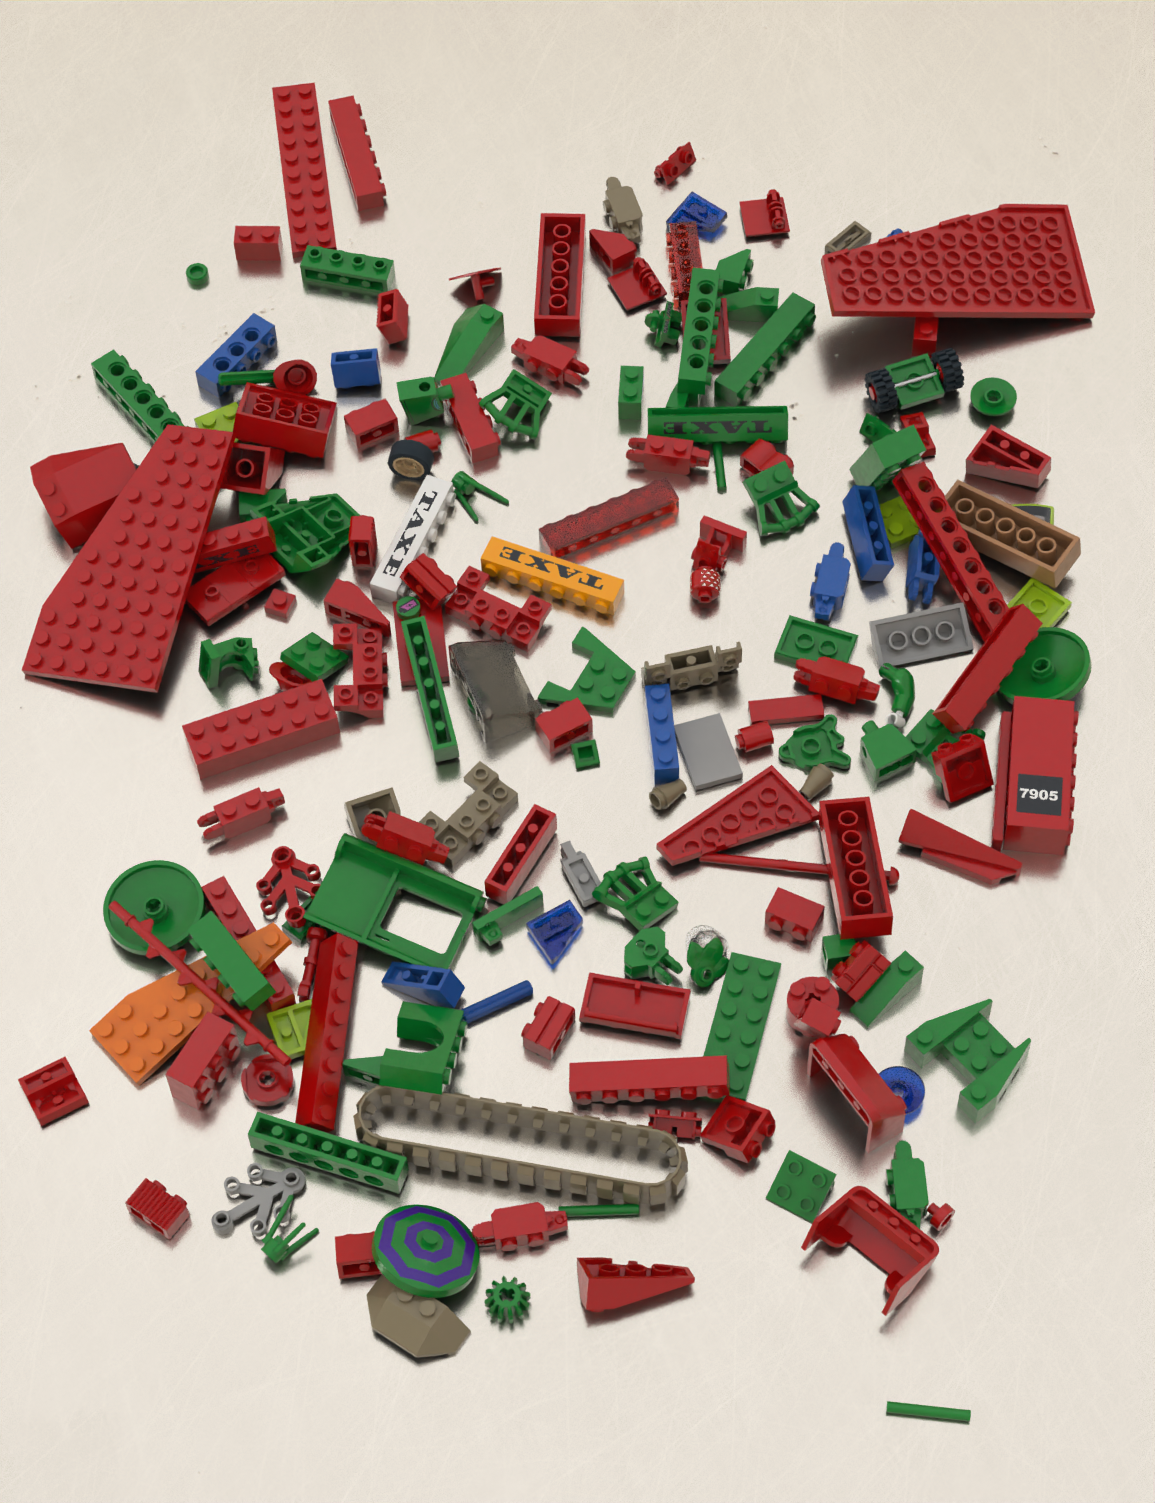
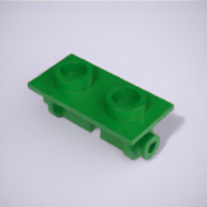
(875, 428)

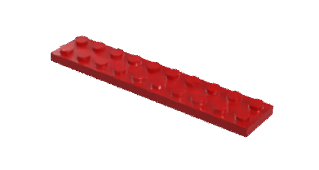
(303, 168)

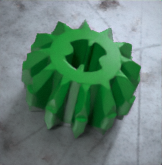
(507, 1290)

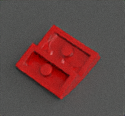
(53, 1091)

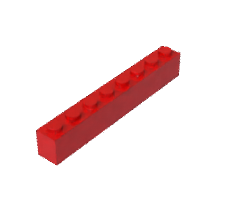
(327, 1033)

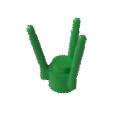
(466, 485)
(279, 1248)

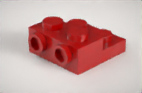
(963, 767)
(739, 1128)

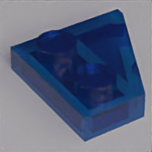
(696, 208)
(555, 929)

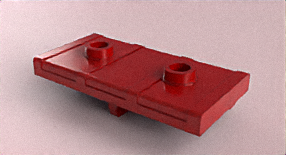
(232, 586)
(635, 1005)

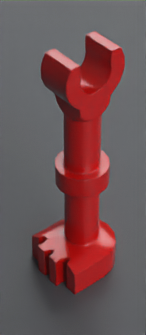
(314, 937)

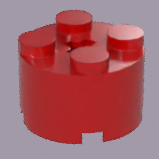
(805, 989)

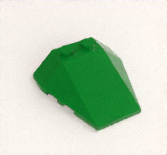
(308, 530)

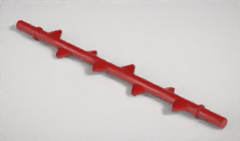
(207, 987)

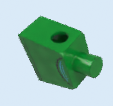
(423, 398)

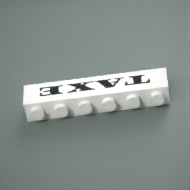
(412, 537)

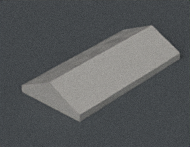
(921, 635)

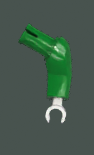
(904, 692)

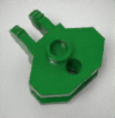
(649, 956)

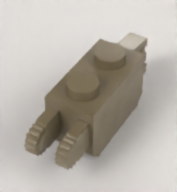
(623, 209)

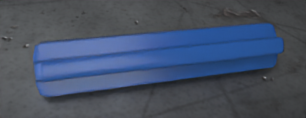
(497, 1001)

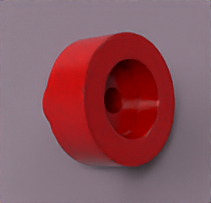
(941, 1215)

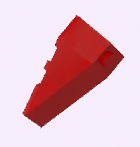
(616, 1285)

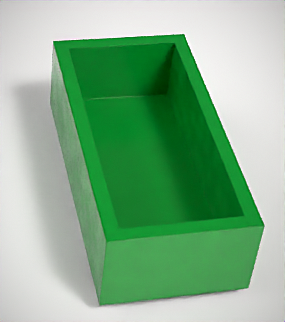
(887, 457)

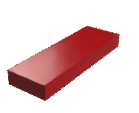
(786, 709)

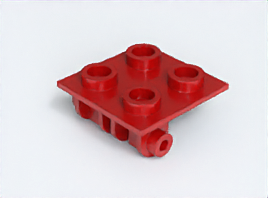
(765, 215)
(637, 285)

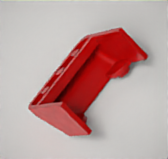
(860, 1085)
(880, 1235)

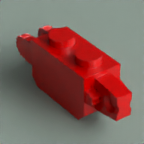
(667, 454)
(835, 679)
(241, 813)
(520, 1226)

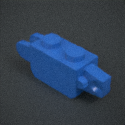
(921, 569)
(831, 582)

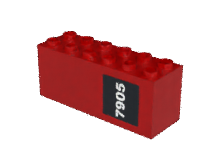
(1040, 776)

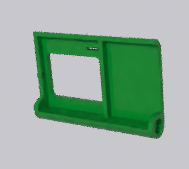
(362, 888)

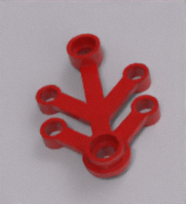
(288, 884)

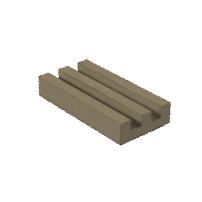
(851, 242)

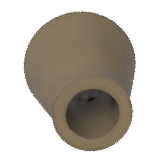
(817, 780)
(664, 795)

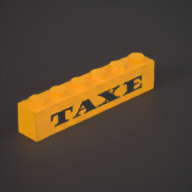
(552, 575)

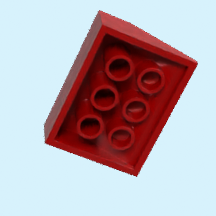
(284, 420)

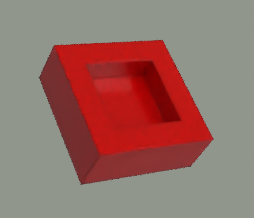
(280, 603)

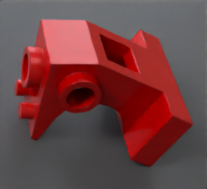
(718, 543)

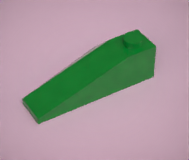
(469, 340)

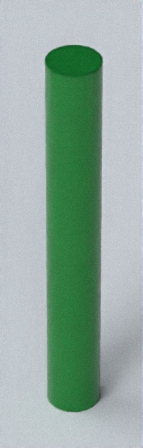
(719, 466)
(600, 1210)
(928, 1411)

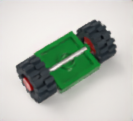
(914, 380)

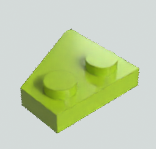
(291, 1028)

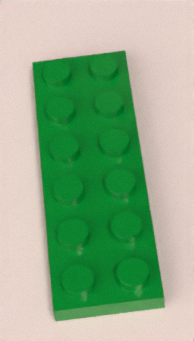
(742, 1017)

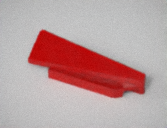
(956, 849)

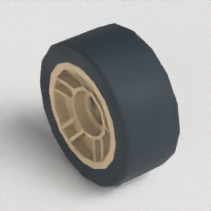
(410, 459)

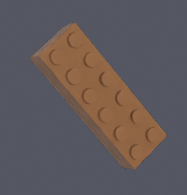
(1014, 535)

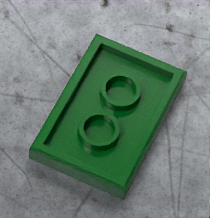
(814, 640)

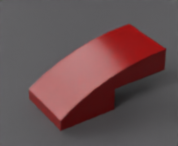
(922, 428)

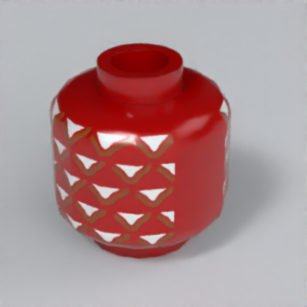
(705, 583)

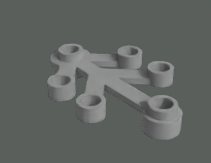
(261, 1197)

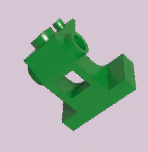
(225, 654)

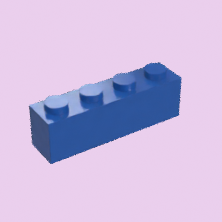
(868, 533)
(661, 734)

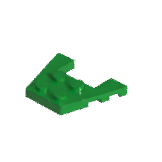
(601, 681)

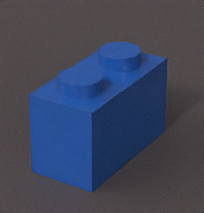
(355, 368)

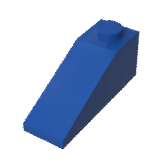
(425, 983)

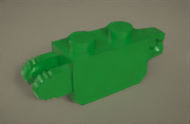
(908, 1184)

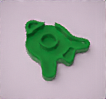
(816, 745)

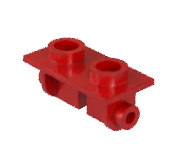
(677, 163)
(685, 1123)

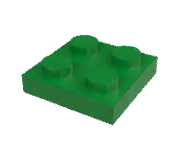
(314, 657)

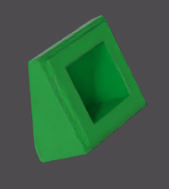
(585, 753)

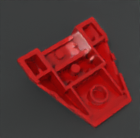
(81, 487)

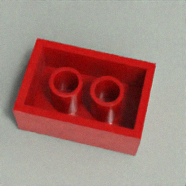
(203, 1061)

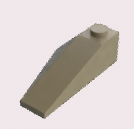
(376, 803)

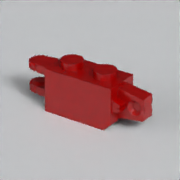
(550, 359)
(404, 838)

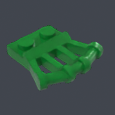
(524, 393)
(775, 484)
(930, 734)
(647, 905)

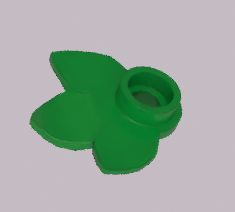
(708, 960)

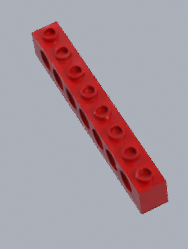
(951, 547)

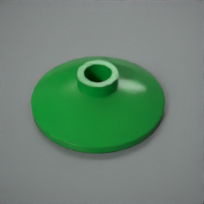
(993, 396)

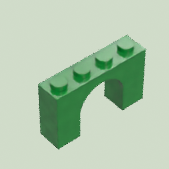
(429, 1069)

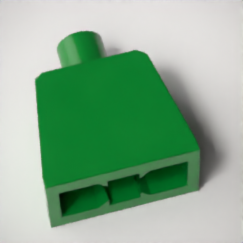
(885, 750)

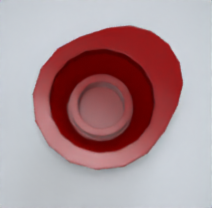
(295, 376)
(287, 676)

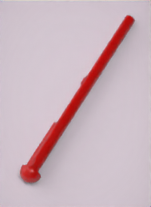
(782, 864)

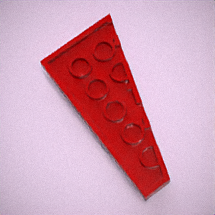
(750, 812)

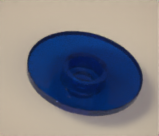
(906, 1082)

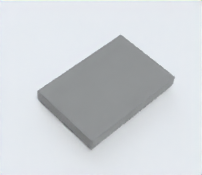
(707, 751)

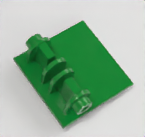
(801, 1186)

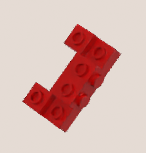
(496, 615)
(368, 677)

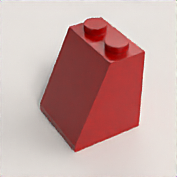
(253, 468)

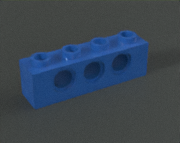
(237, 353)

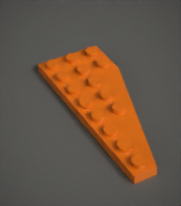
(163, 1015)

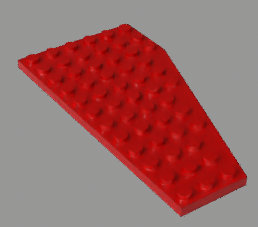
(972, 266)
(129, 583)

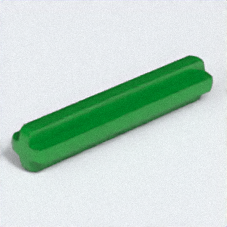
(243, 377)

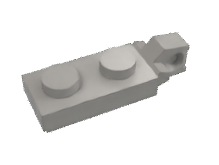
(579, 873)

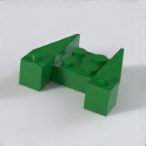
(974, 1050)

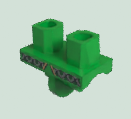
(662, 324)

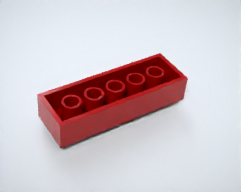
(560, 275)
(261, 729)
(855, 868)

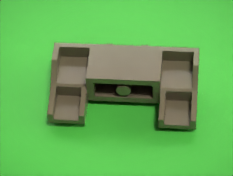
(692, 667)
(476, 815)

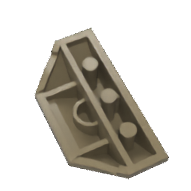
(414, 1322)

